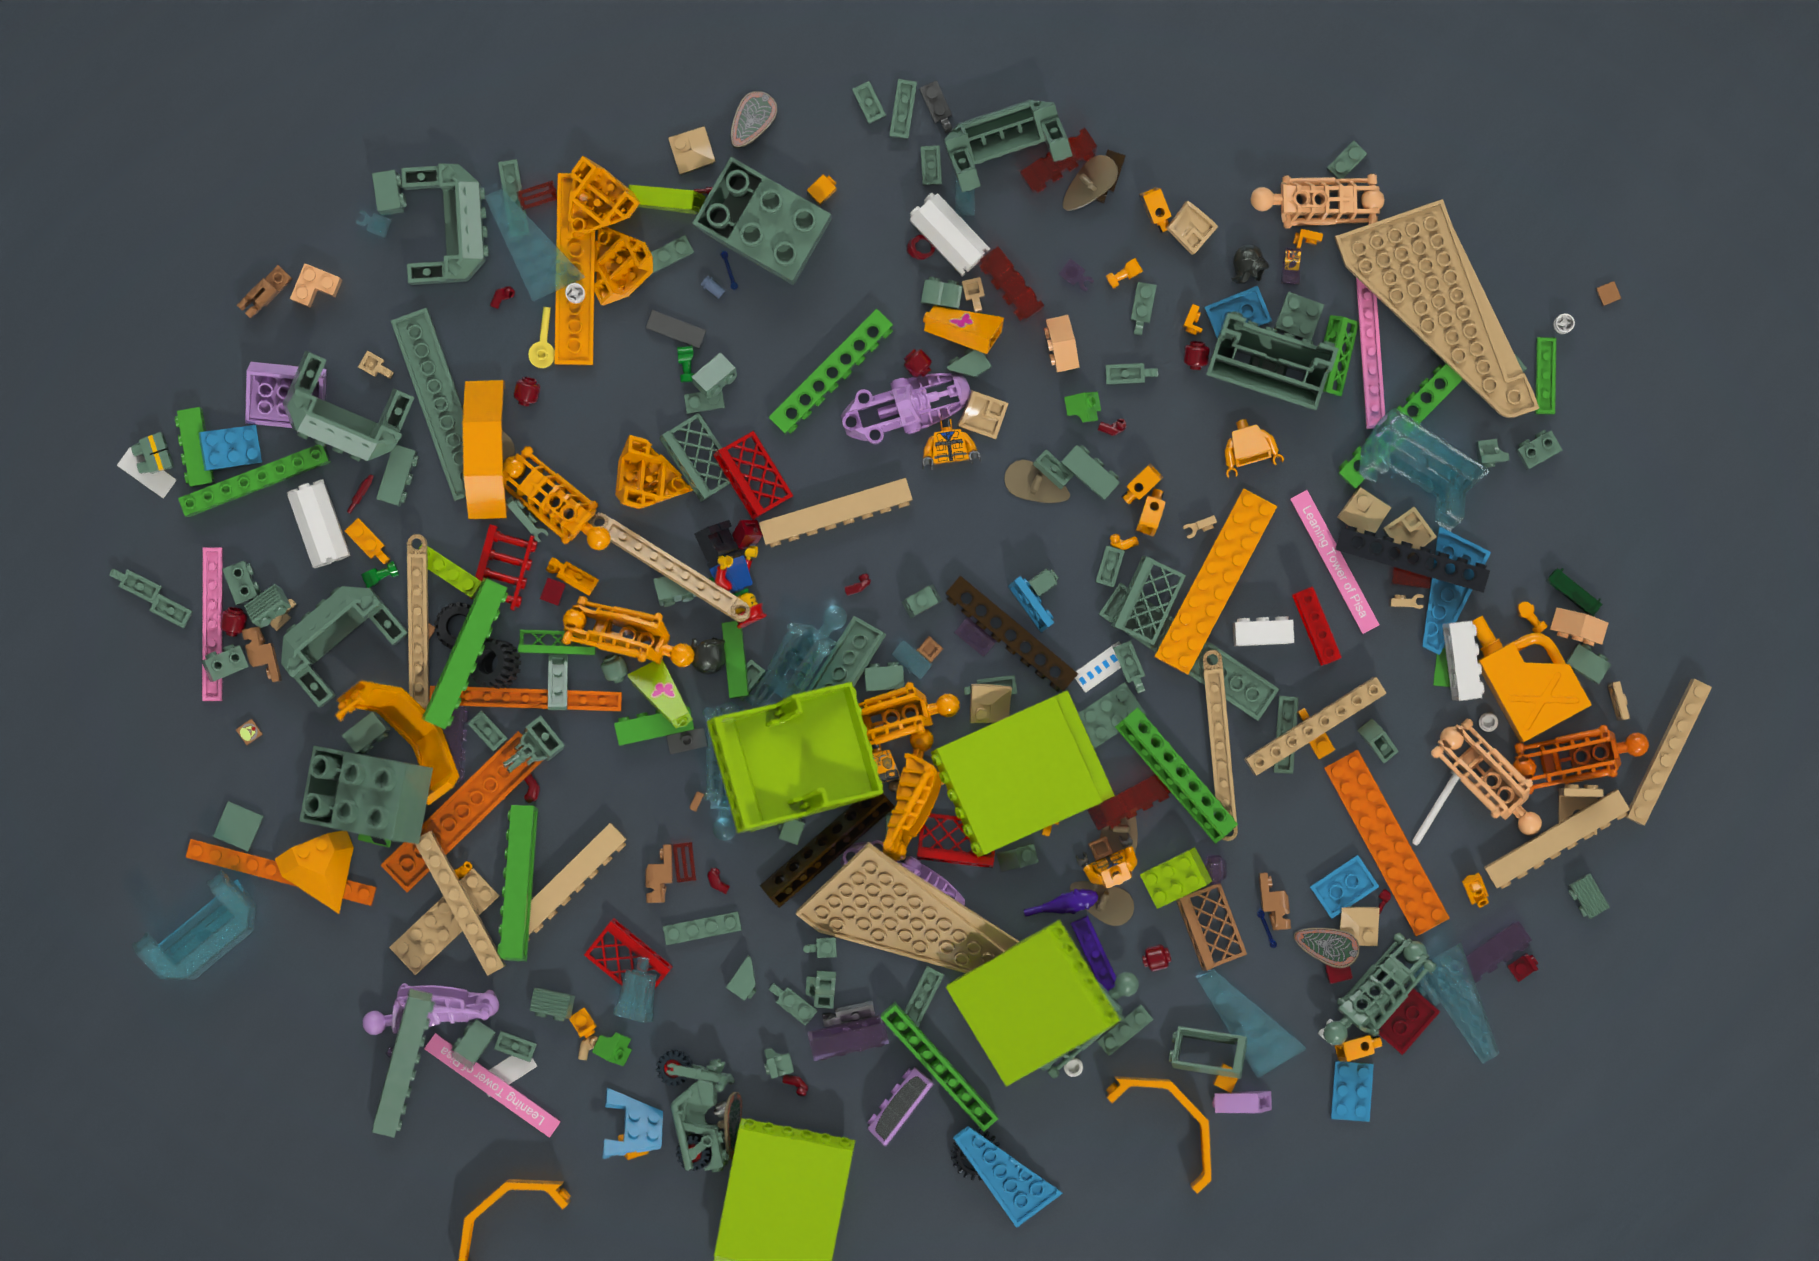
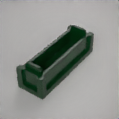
(1574, 592)

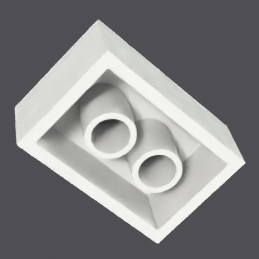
(1263, 631)

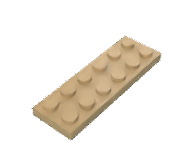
(439, 926)

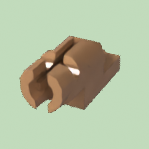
(265, 291)
(261, 654)
(659, 874)
(1274, 901)

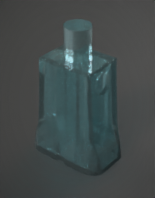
(637, 993)

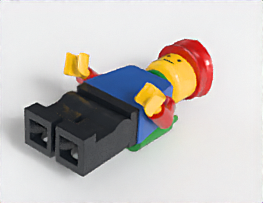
(730, 567)

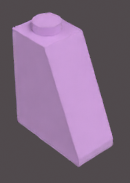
(1242, 1102)

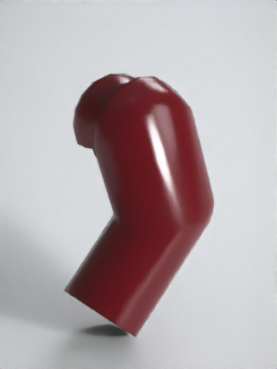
(501, 294)
(801, 1086)

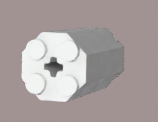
(948, 233)
(318, 524)

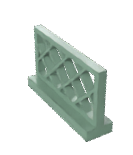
(684, 462)
(1132, 595)

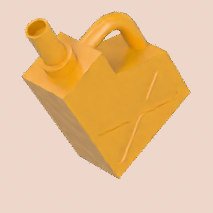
(1529, 693)

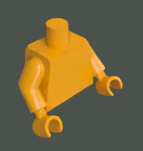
(1249, 446)

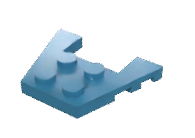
(641, 1126)

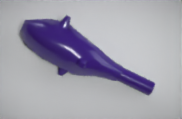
(1066, 903)

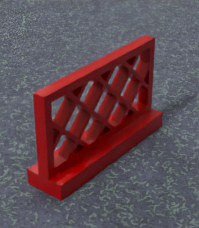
(738, 479)
(950, 856)
(634, 944)

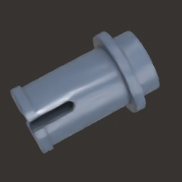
(713, 287)

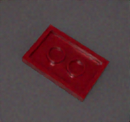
(1408, 1021)

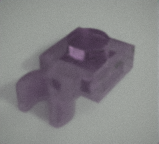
(1074, 273)

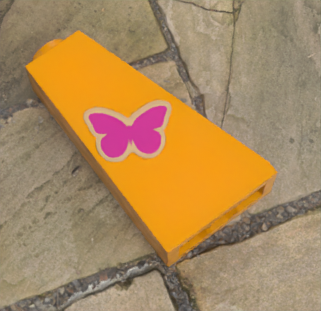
(964, 327)

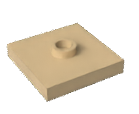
(1618, 700)

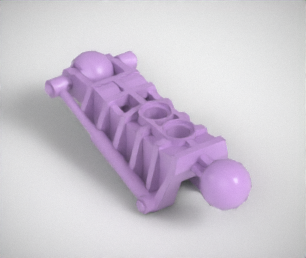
(450, 1006)

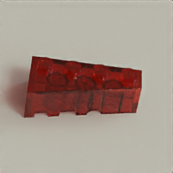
(1046, 170)
(1011, 285)
(1128, 802)

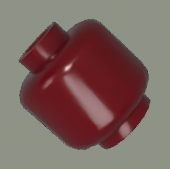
(1196, 355)
(917, 363)
(526, 391)
(233, 621)
(1156, 958)

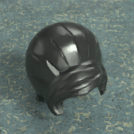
(1247, 262)
(708, 655)

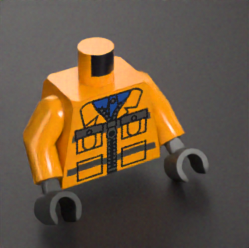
(949, 446)
(1113, 868)

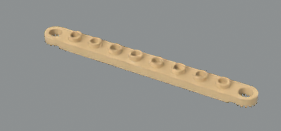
(673, 568)
(418, 621)
(1219, 736)

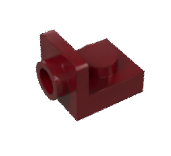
(1523, 966)

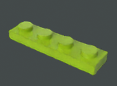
(452, 573)

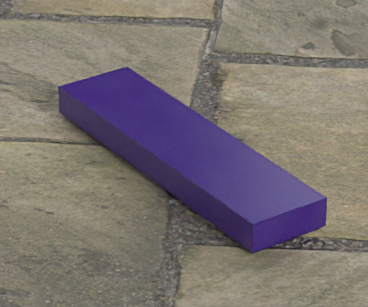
(1094, 952)

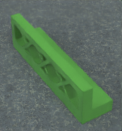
(1337, 334)
(552, 649)

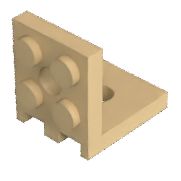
(1575, 798)

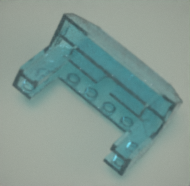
(1423, 459)
(203, 936)

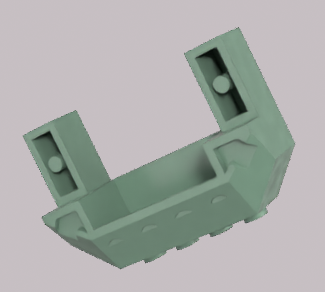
(1003, 133)
(463, 223)
(339, 426)
(326, 628)

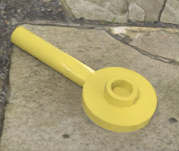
(542, 353)

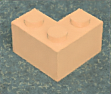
(311, 281)
(1061, 343)
(1579, 626)

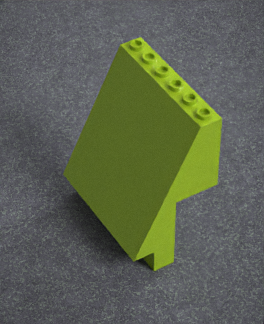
(795, 757)
(1022, 774)
(1032, 1003)
(783, 1194)

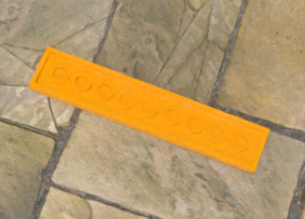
(574, 321)
(1215, 581)

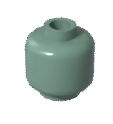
(614, 668)

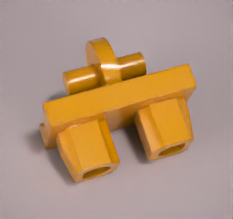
(1476, 890)

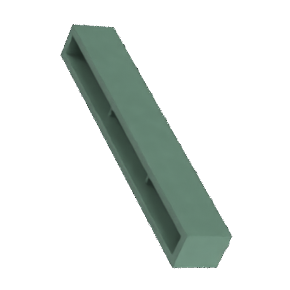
(402, 1062)

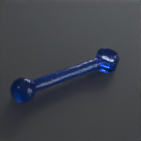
(724, 255)
(1273, 944)

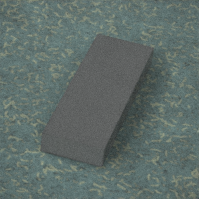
(675, 329)

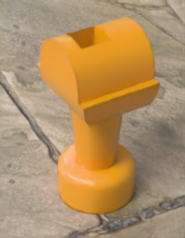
(1131, 270)
(1526, 611)

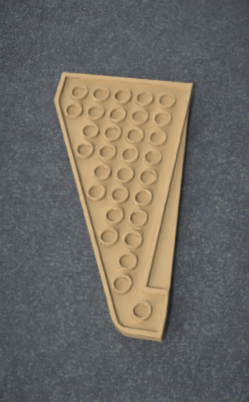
(1430, 285)
(899, 912)

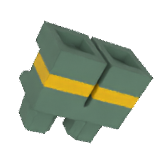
(157, 461)

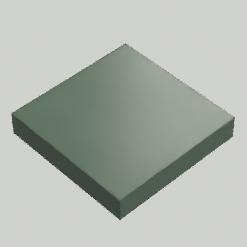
(238, 826)

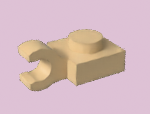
(974, 291)
(373, 364)
(1205, 524)
(1401, 601)
(280, 621)

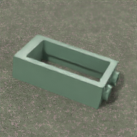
(1240, 1041)

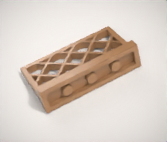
(1198, 936)

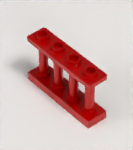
(489, 553)
(1316, 626)

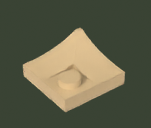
(692, 150)
(1191, 227)
(983, 414)
(1364, 511)
(1411, 529)
(989, 703)
(1362, 923)

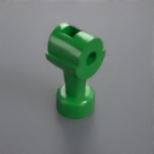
(685, 356)
(373, 576)

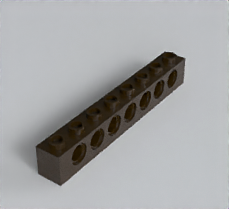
(962, 586)
(825, 848)

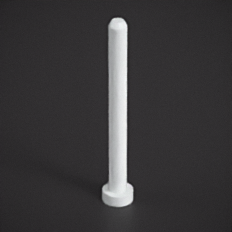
(1435, 809)

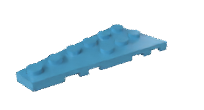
(1445, 598)
(1011, 1183)

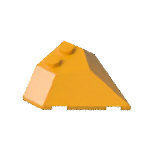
(597, 199)
(620, 265)
(646, 476)
(319, 867)

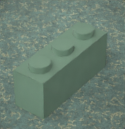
(1091, 471)
(397, 475)

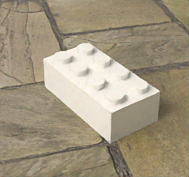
(1462, 660)

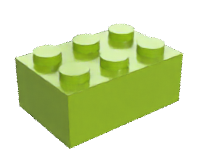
(1176, 877)

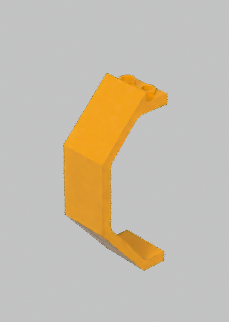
(483, 449)
(406, 718)
(1124, 1083)
(560, 1196)

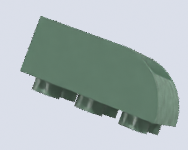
(762, 220)
(366, 794)

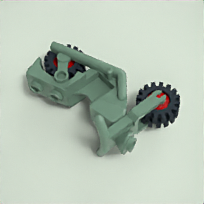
(691, 1107)

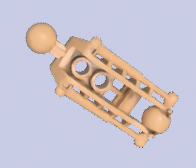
(1371, 200)
(1452, 739)

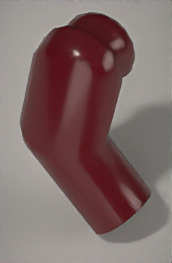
(1114, 428)
(858, 587)
(533, 790)
(714, 880)

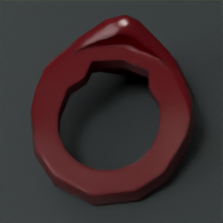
(917, 254)

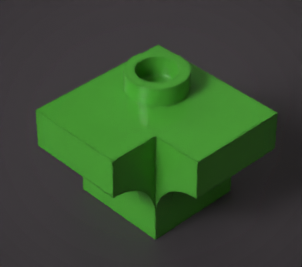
(1084, 405)
(613, 1049)

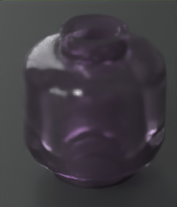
(1216, 868)

